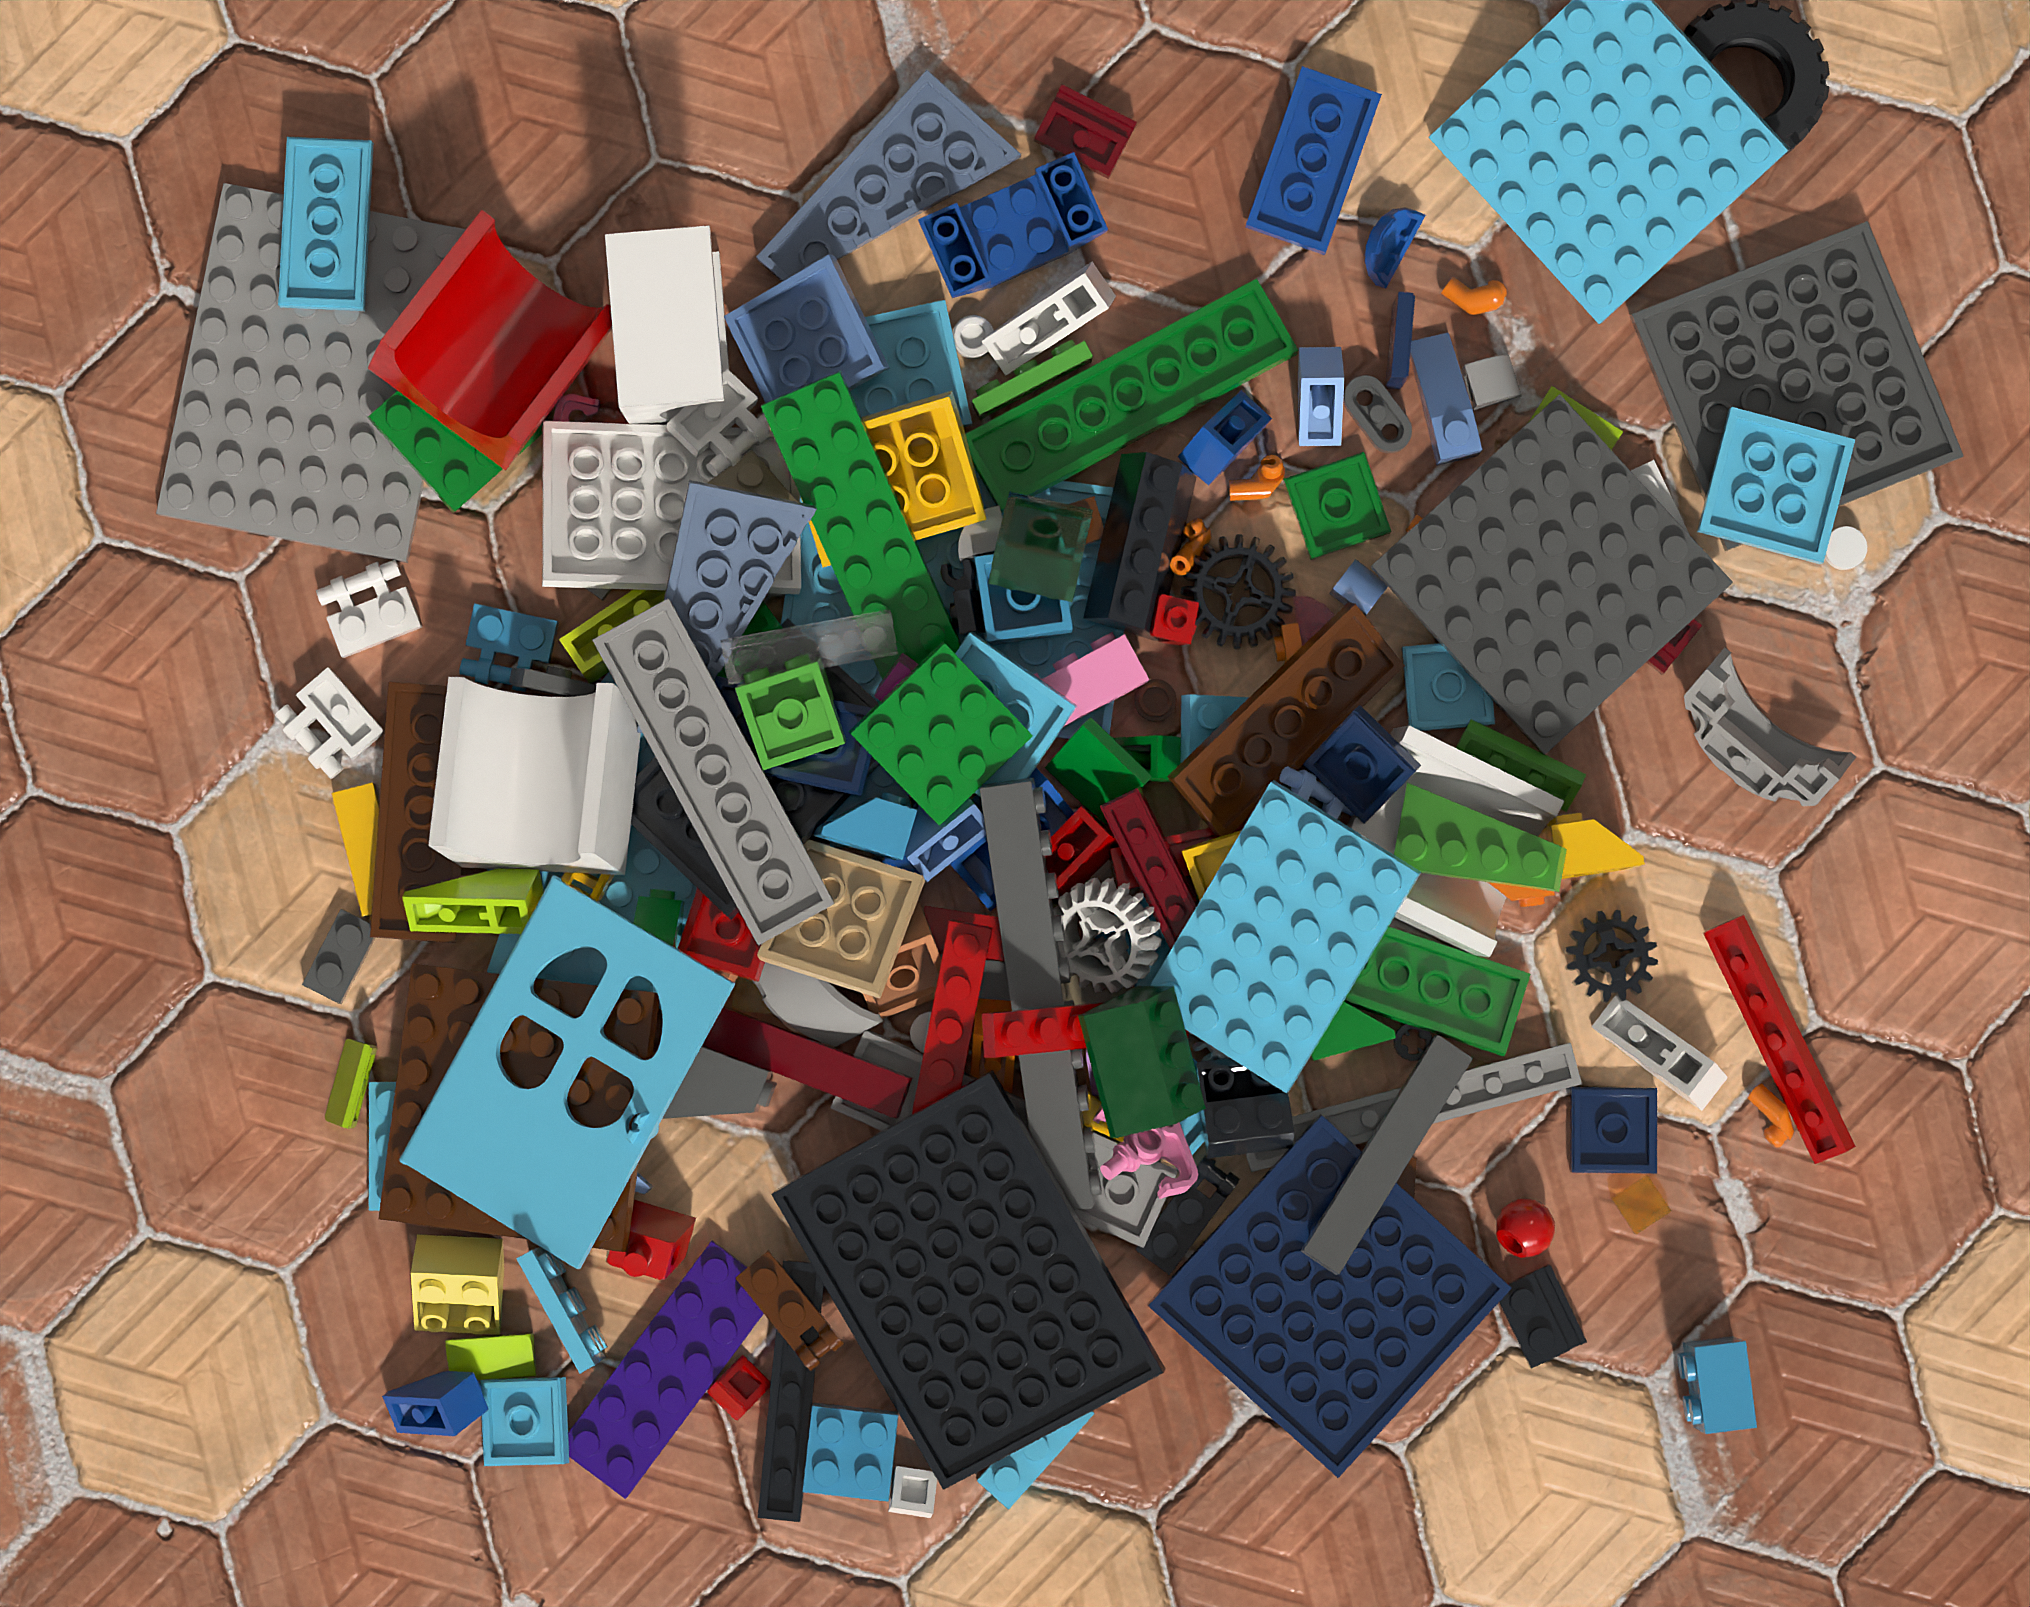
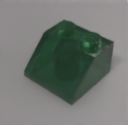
(1040, 546)

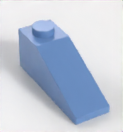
(1444, 400)

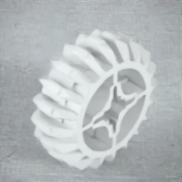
(1115, 965)

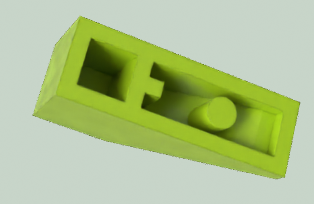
(479, 903)

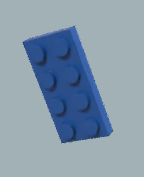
(1313, 160)

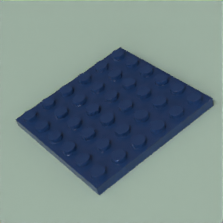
(1319, 1347)

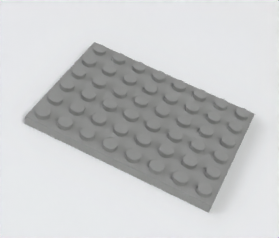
(281, 397)

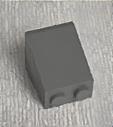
(720, 1087)

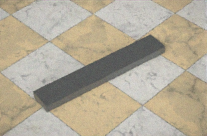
(1386, 1154)

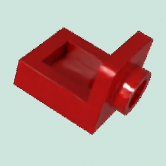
(1174, 620)

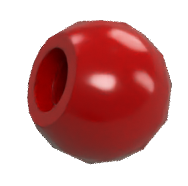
(1525, 1227)

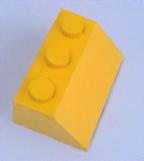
(1589, 847)

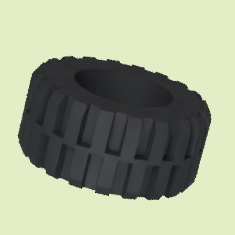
(1785, 45)

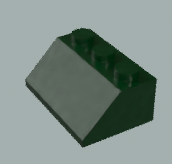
(1141, 1060)

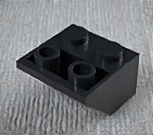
(1242, 1110)

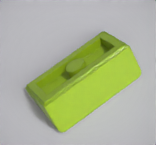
(350, 1083)
(493, 1355)

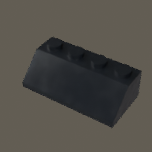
(1139, 541)

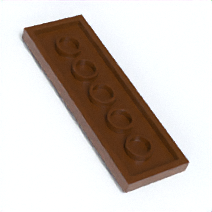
(1286, 719)
(406, 809)

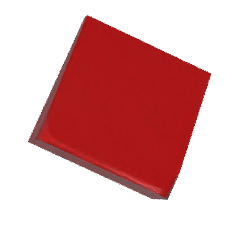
(739, 1388)

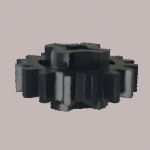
(1606, 936)

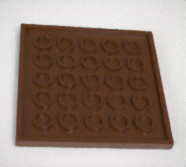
(436, 1021)

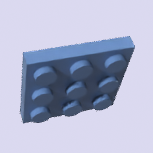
(806, 332)

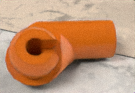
(1261, 484)

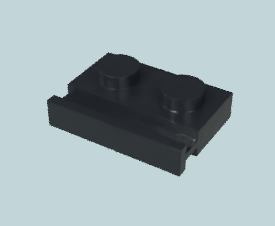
(1541, 1317)

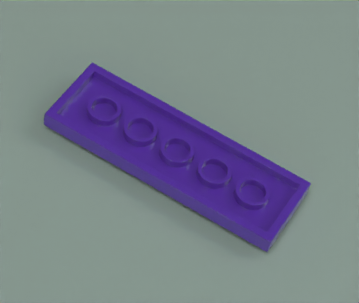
(665, 1372)

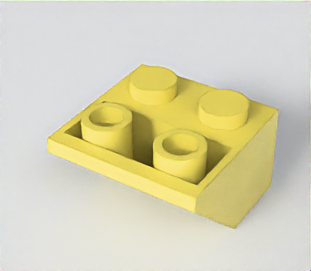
(457, 1284)

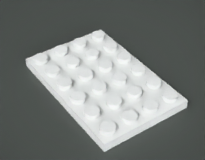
(619, 501)

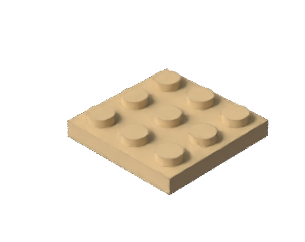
(860, 933)

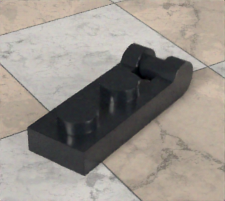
(1187, 1217)

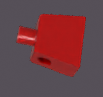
(656, 1242)

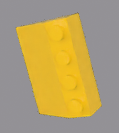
(926, 465)

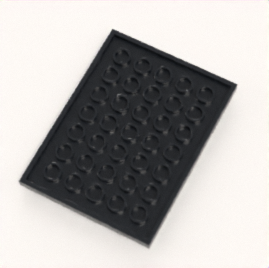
(968, 1280)

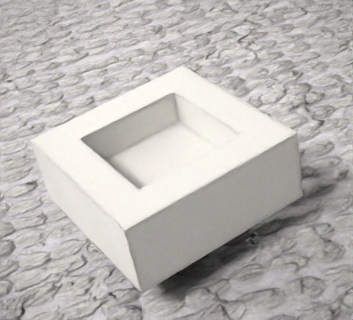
(912, 1492)

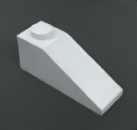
(1050, 318)
(1660, 1052)

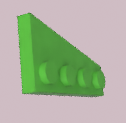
(1466, 844)

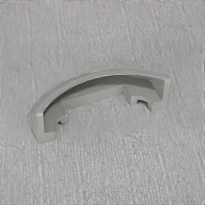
(1754, 748)
(813, 1006)

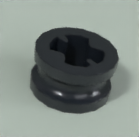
(1402, 1050)

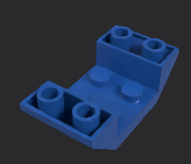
(1014, 228)

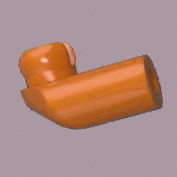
(1478, 299)
(1198, 537)
(1777, 1114)

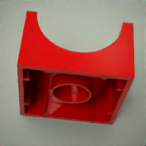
(488, 345)

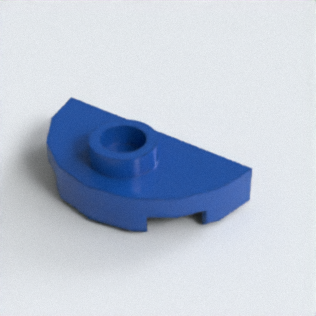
(1390, 242)

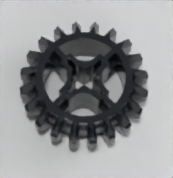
(1256, 599)

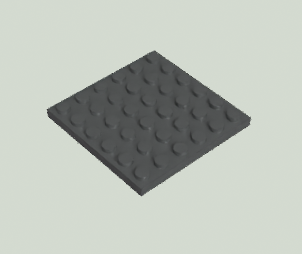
(1807, 344)
(1551, 574)

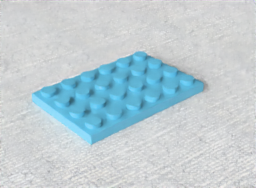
(1283, 934)

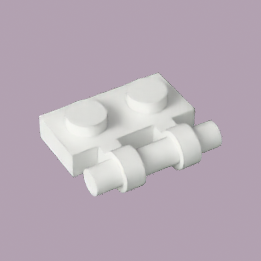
(705, 423)
(372, 621)
(338, 713)

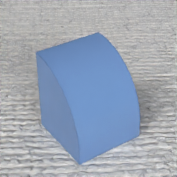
(1359, 587)

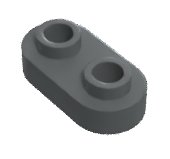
(1379, 413)

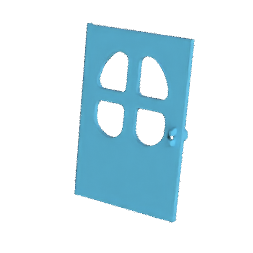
(520, 1147)

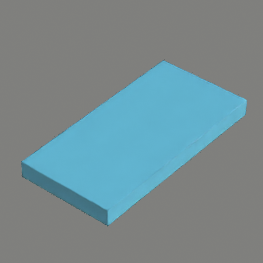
(325, 224)

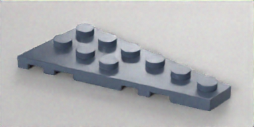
(904, 166)
(728, 560)

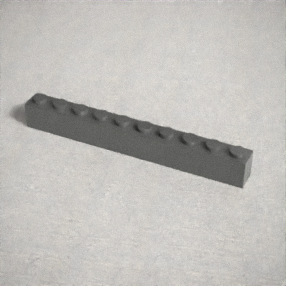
(1038, 979)

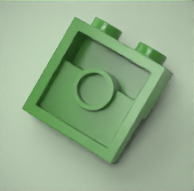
(790, 711)

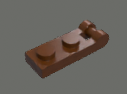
(788, 1309)

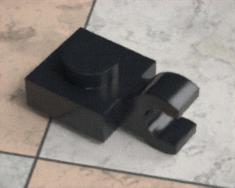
(966, 608)

